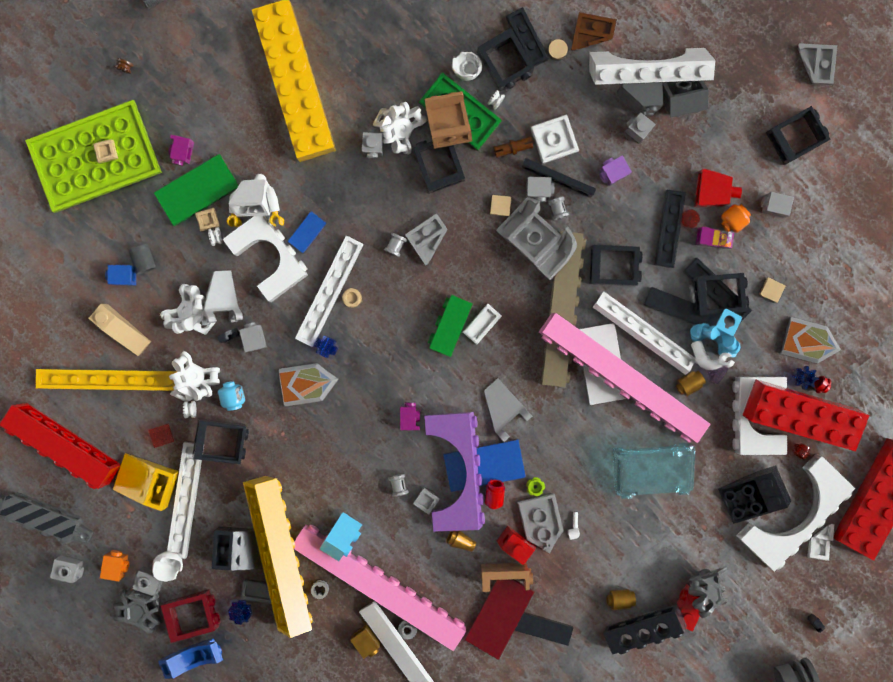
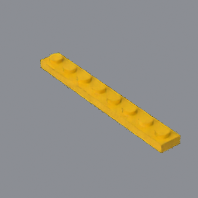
(104, 379)

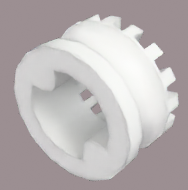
(496, 100)
(215, 235)
(190, 409)

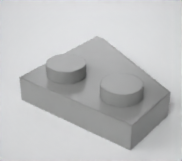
(819, 62)
(427, 237)

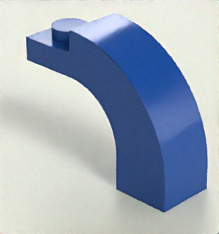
(190, 657)

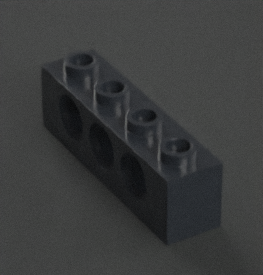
(669, 616)

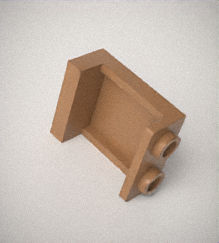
(448, 120)
(505, 571)

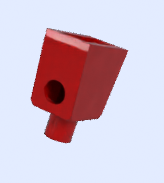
(715, 189)
(515, 545)

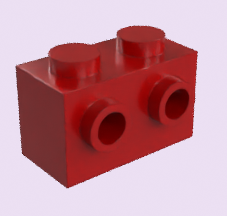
(685, 605)

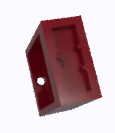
(172, 621)

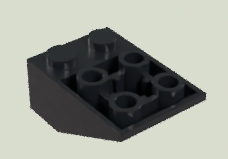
(755, 495)
(235, 549)

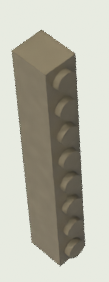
(563, 303)

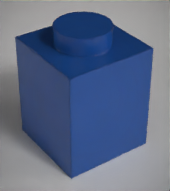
(121, 275)

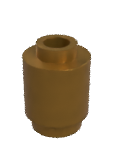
(690, 383)
(621, 599)

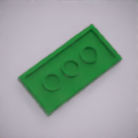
(480, 118)
(196, 190)

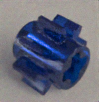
(326, 346)
(811, 378)
(240, 612)

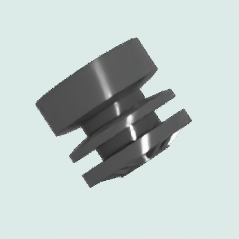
(801, 672)

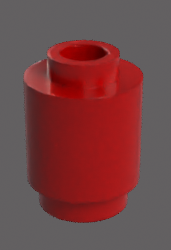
(494, 494)

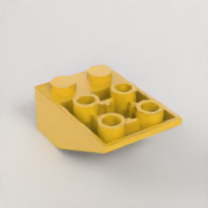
(146, 482)

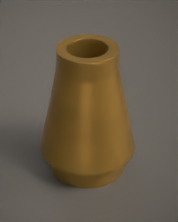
(459, 540)

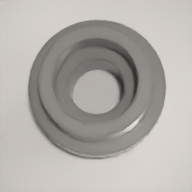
(403, 634)

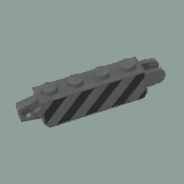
(44, 518)

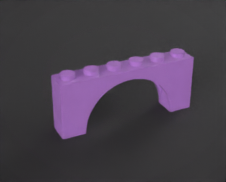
(460, 431)

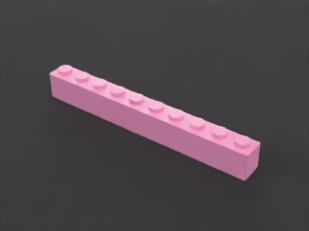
(623, 377)
(383, 589)

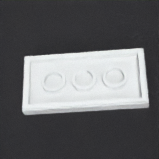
(597, 390)

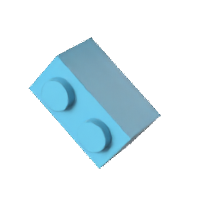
(341, 536)

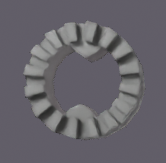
(320, 583)

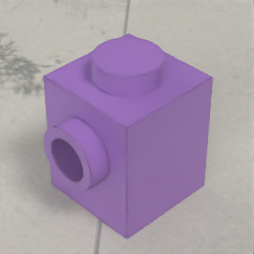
(614, 170)

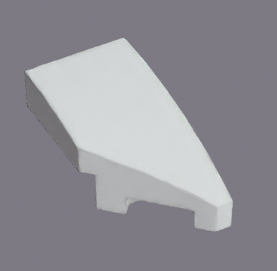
(820, 543)

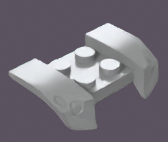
(537, 238)

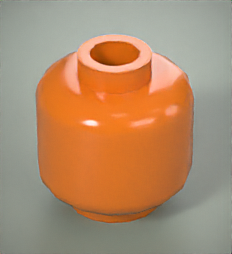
(735, 218)

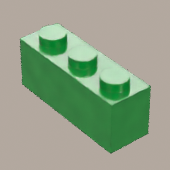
(450, 325)

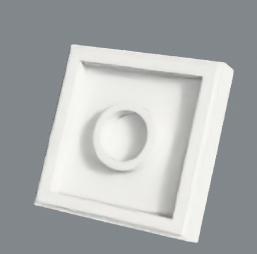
(554, 139)

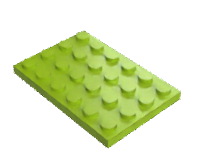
(69, 162)

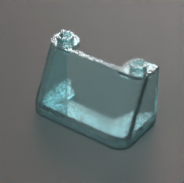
(654, 470)

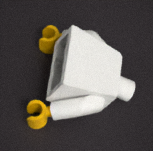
(253, 199)

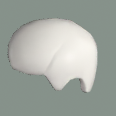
(467, 66)
(166, 566)

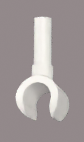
(574, 533)

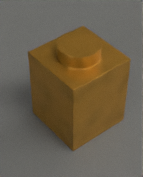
(365, 642)

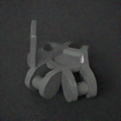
(711, 593)
(137, 611)

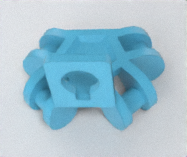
(720, 334)

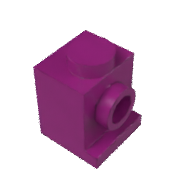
(180, 150)
(409, 416)

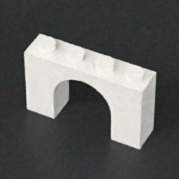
(289, 271)
(746, 439)

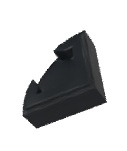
(225, 337)
(816, 623)

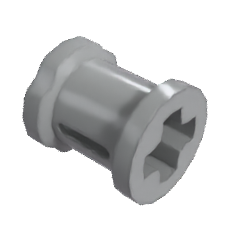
(558, 208)
(395, 244)
(398, 485)

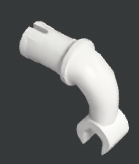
(704, 360)

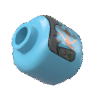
(231, 396)

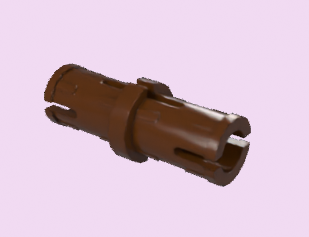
(513, 147)

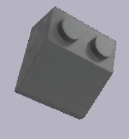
(642, 97)
(685, 97)

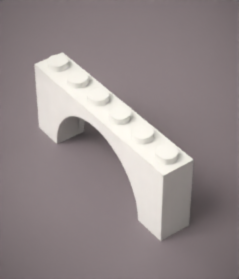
(692, 66)
(829, 492)

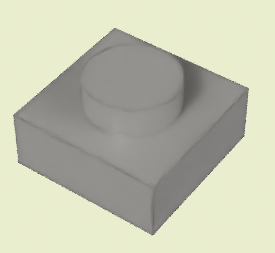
(426, 500)

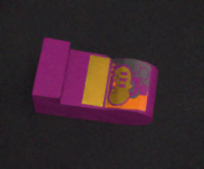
(714, 238)

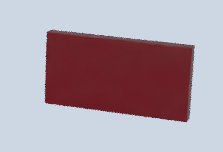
(499, 616)

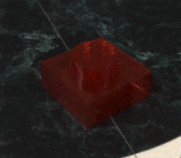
(161, 435)

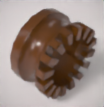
(124, 65)

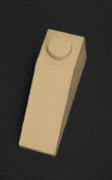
(119, 329)

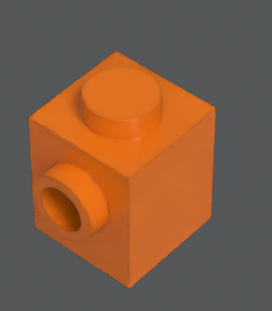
(114, 565)

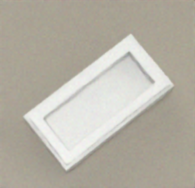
(482, 324)

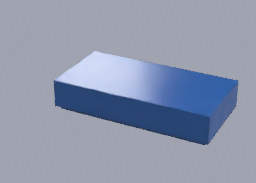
(307, 232)

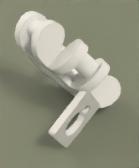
(399, 127)
(188, 312)
(191, 377)

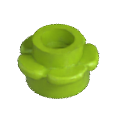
(530, 486)

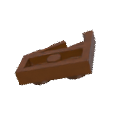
(592, 30)

